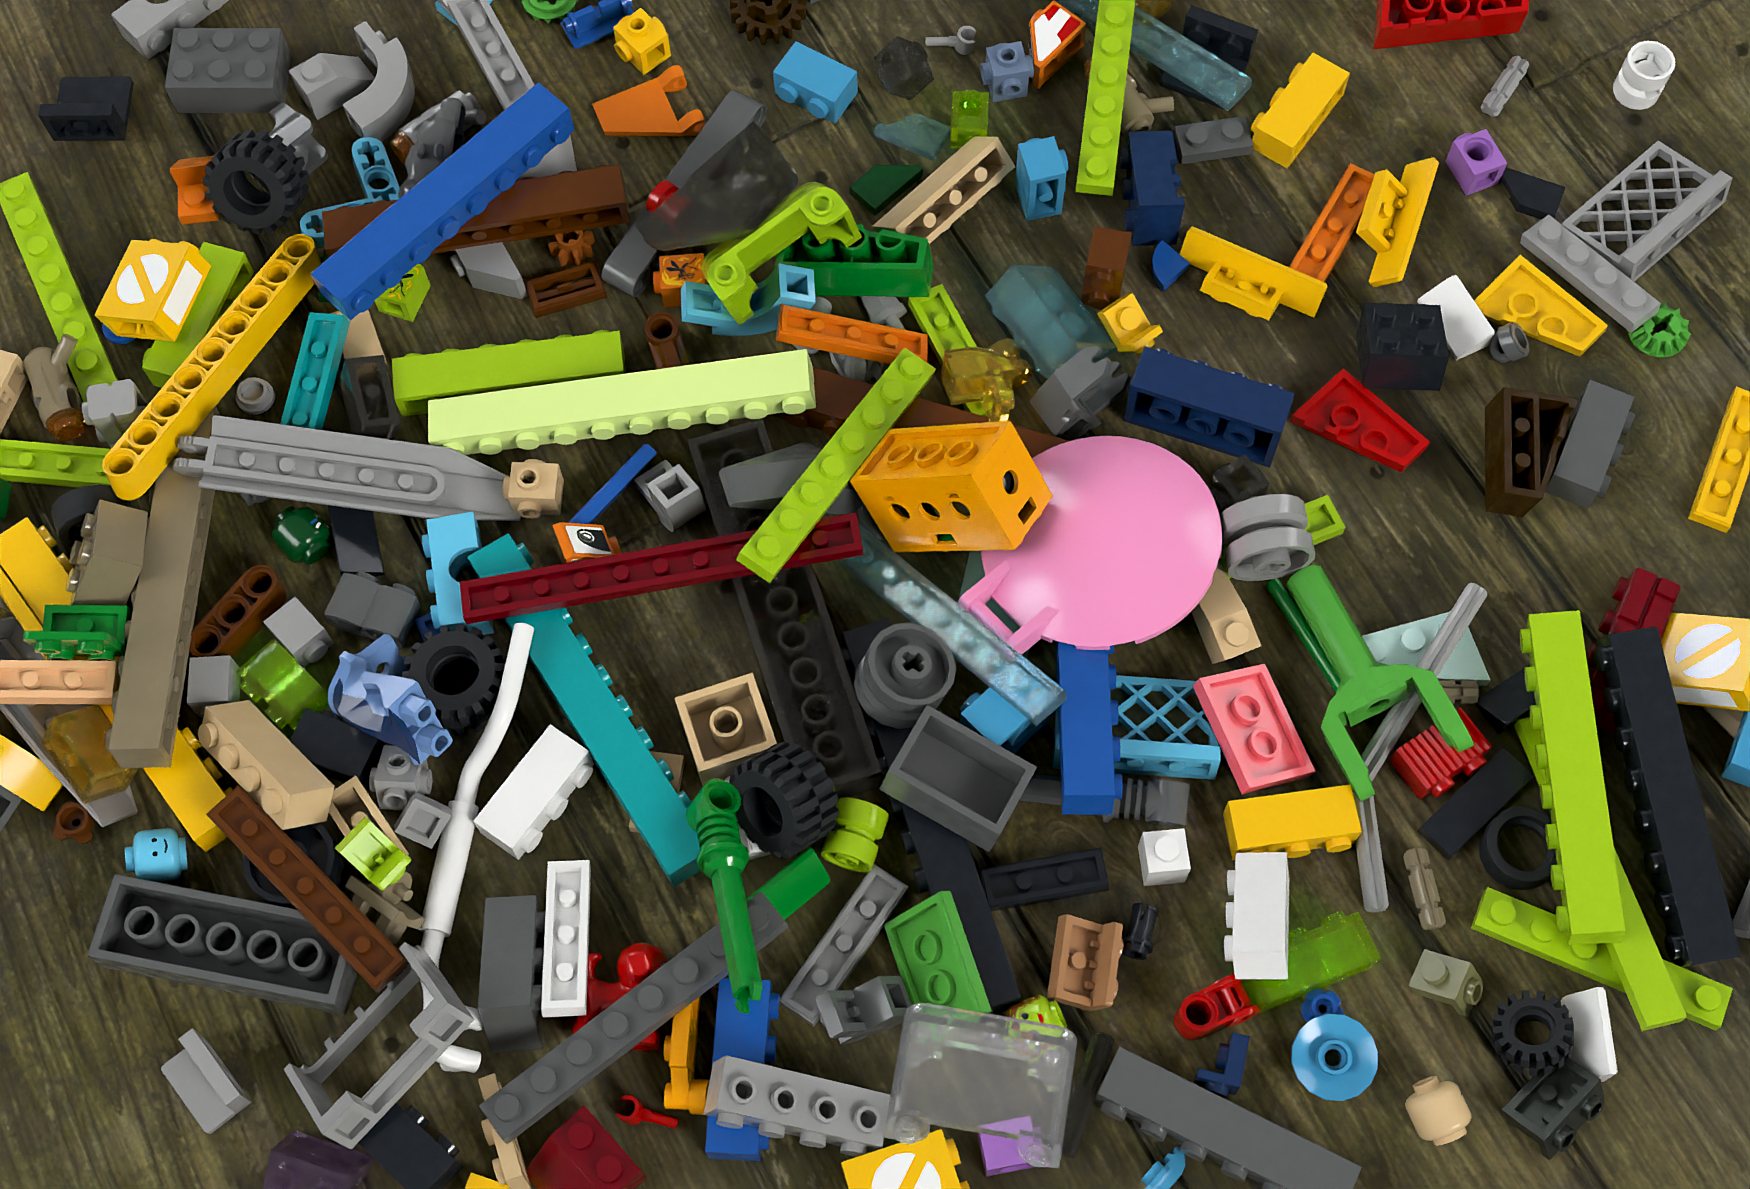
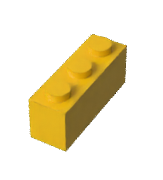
(1298, 109)
(1293, 822)

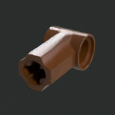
(667, 351)

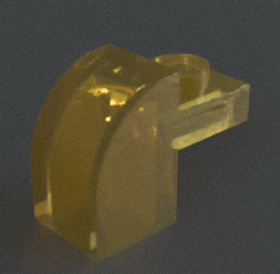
(981, 376)

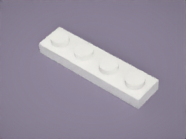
(566, 939)

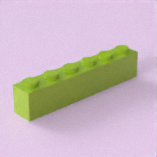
(504, 367)

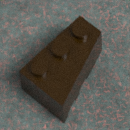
(1521, 447)

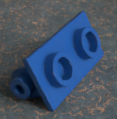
(595, 23)

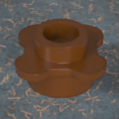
(64, 822)

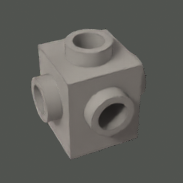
(398, 778)

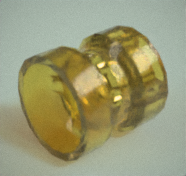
(1011, 351)

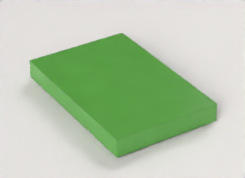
(936, 956)

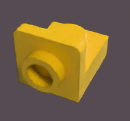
(1128, 325)

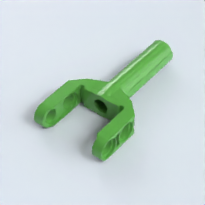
(1364, 683)

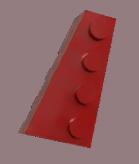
(1433, 21)

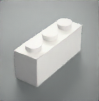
(535, 792)
(1258, 916)

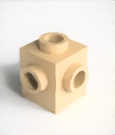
(534, 488)

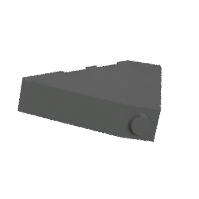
(769, 477)

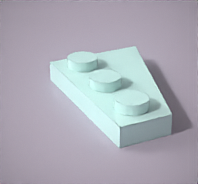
(1410, 641)

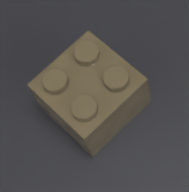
(108, 556)

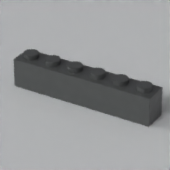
(1218, 1129)

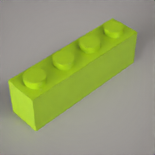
(225, 281)

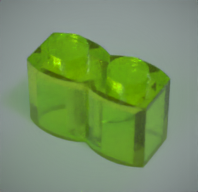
(282, 685)

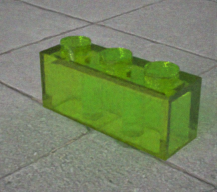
(1318, 960)

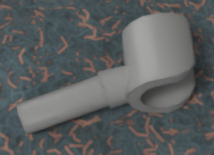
(962, 42)

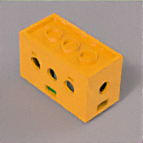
(952, 487)

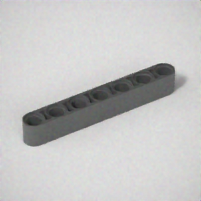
(633, 260)

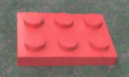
(1253, 728)

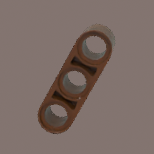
(239, 599)

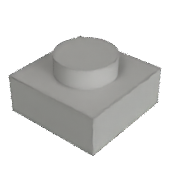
(423, 820)

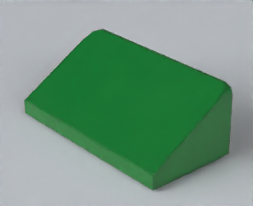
(795, 883)

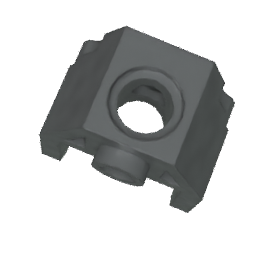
(1078, 393)

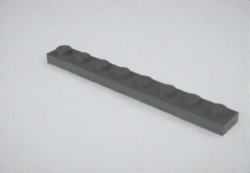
(622, 1026)

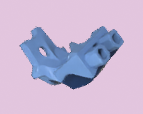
(386, 702)

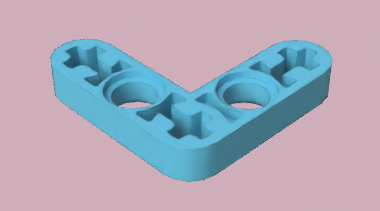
(365, 175)

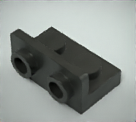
(1556, 1106)

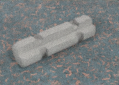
(1504, 86)

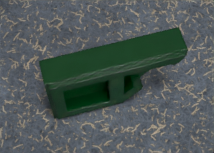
(883, 185)

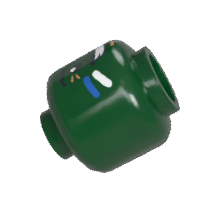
(302, 535)

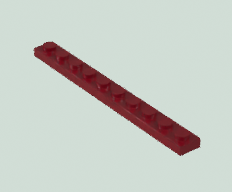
(643, 572)

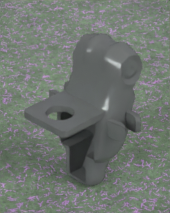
(435, 142)

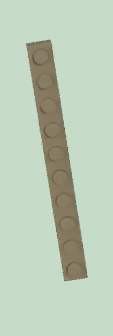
(162, 618)

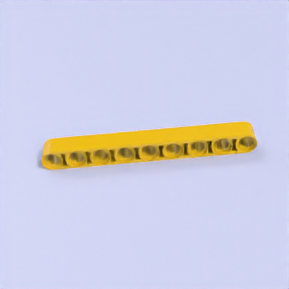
(211, 368)

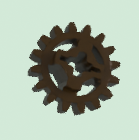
(767, 18)

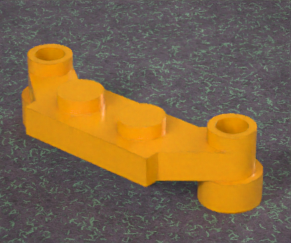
(680, 1052)

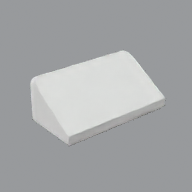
(1462, 319)
(1592, 1032)

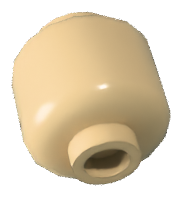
(1438, 1111)

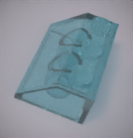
(1046, 317)

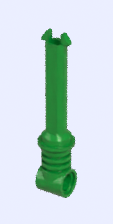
(723, 861)

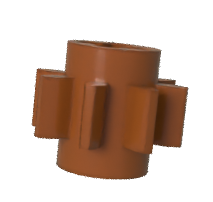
(572, 246)

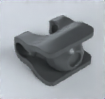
(297, 131)

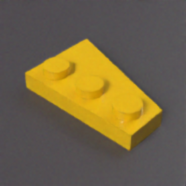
(1540, 308)

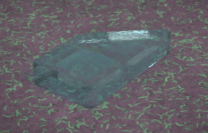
(915, 134)

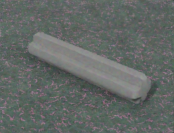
(1370, 858)

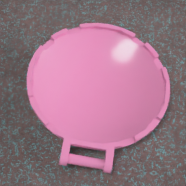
(1112, 554)

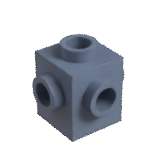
(1006, 71)

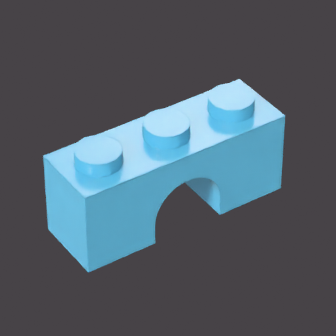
(448, 545)

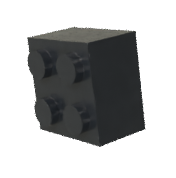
(1402, 346)

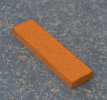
(1334, 225)
(847, 335)

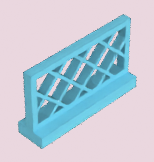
(1163, 757)

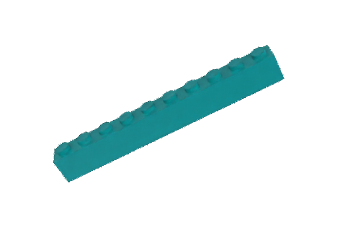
(602, 722)

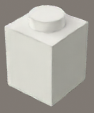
(1164, 857)

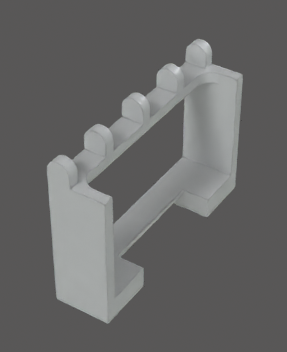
(435, 1026)

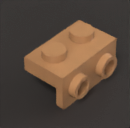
(1085, 963)

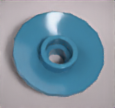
(1356, 1057)

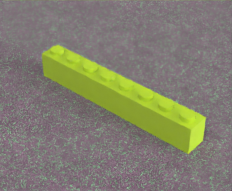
(1573, 779)

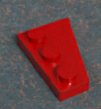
(1360, 422)

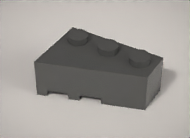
(512, 973)

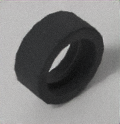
(73, 506)
(1497, 866)

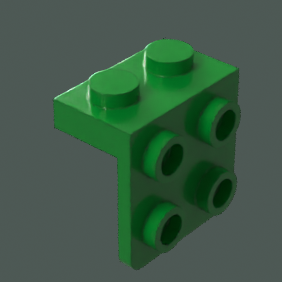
(81, 631)

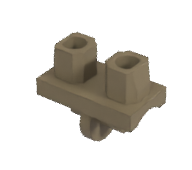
(394, 913)

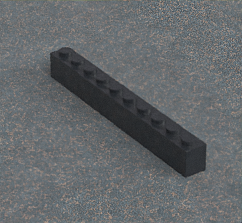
(939, 852)

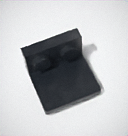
(1219, 36)
(89, 109)

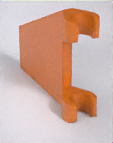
(647, 111)

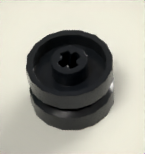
(318, 846)

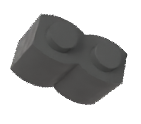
(373, 609)

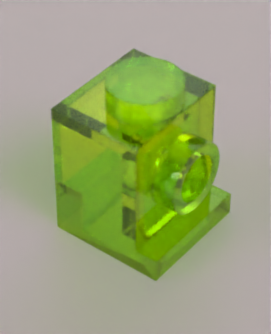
(968, 116)

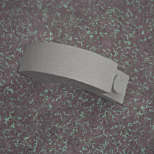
(390, 96)

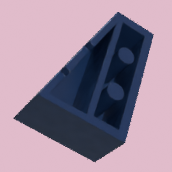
(1151, 188)

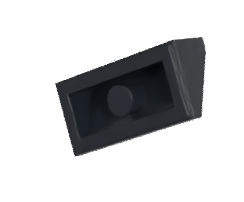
(356, 541)
(1507, 702)

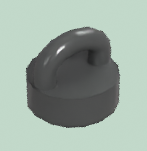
(1512, 341)

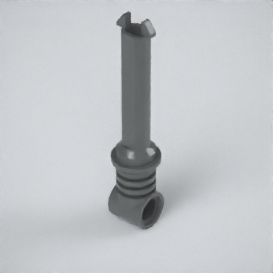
(1160, 802)

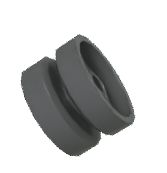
(904, 674)

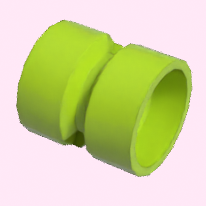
(854, 835)

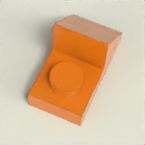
(192, 200)

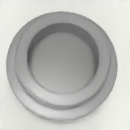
(255, 396)

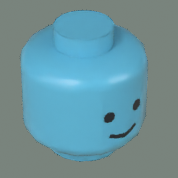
(157, 855)

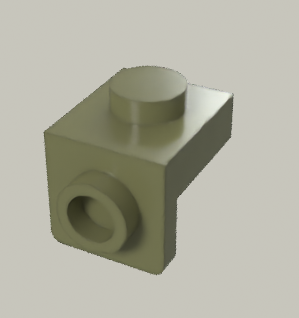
(1447, 981)

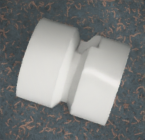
(1643, 75)

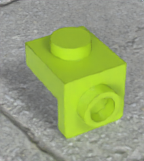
(374, 854)

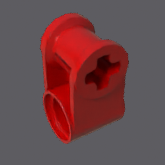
(1222, 1004)

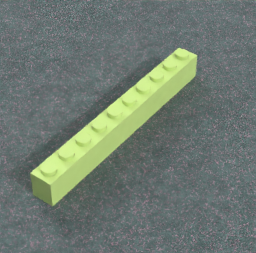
(624, 404)

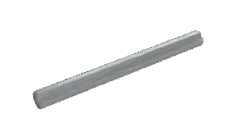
(1432, 660)

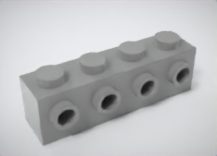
(796, 1105)

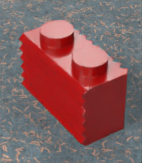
(1430, 763)

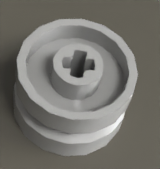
(1266, 537)

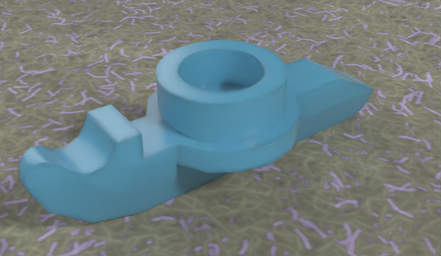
(1165, 1176)

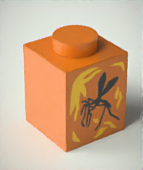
(674, 273)

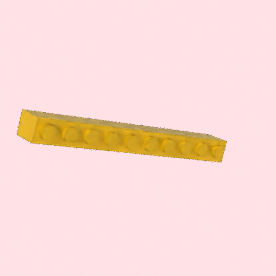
(190, 782)

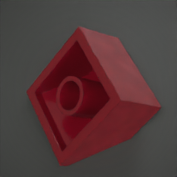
(583, 1158)

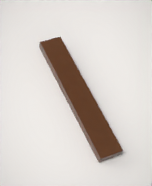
(308, 889)

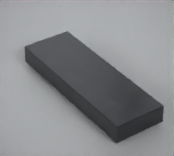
(1475, 803)
(1044, 879)

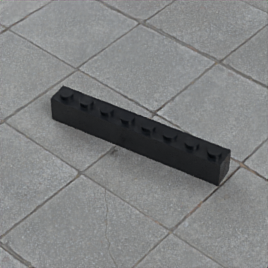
(1665, 798)

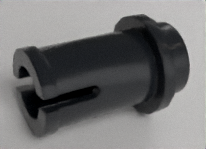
(1140, 932)

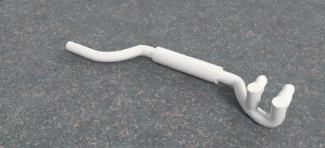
(458, 834)

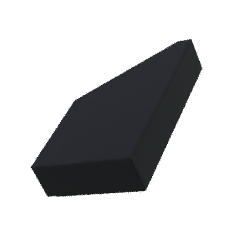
(1532, 194)

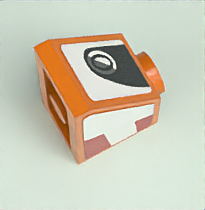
(1053, 40)
(584, 541)

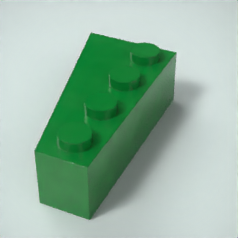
(872, 266)

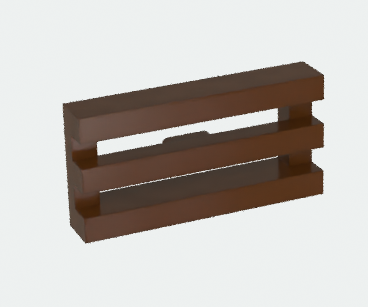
(567, 294)

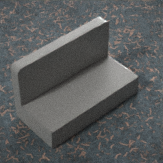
(204, 1083)

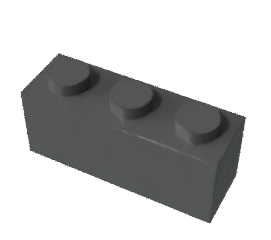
(1591, 444)

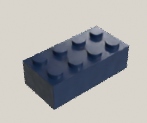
(1207, 406)

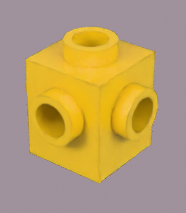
(641, 41)

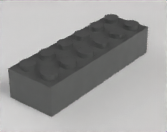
(220, 945)

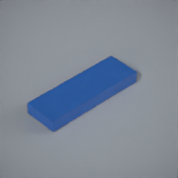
(615, 486)

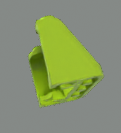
(806, 209)

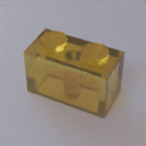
(80, 752)

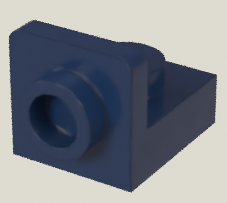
(1231, 1061)

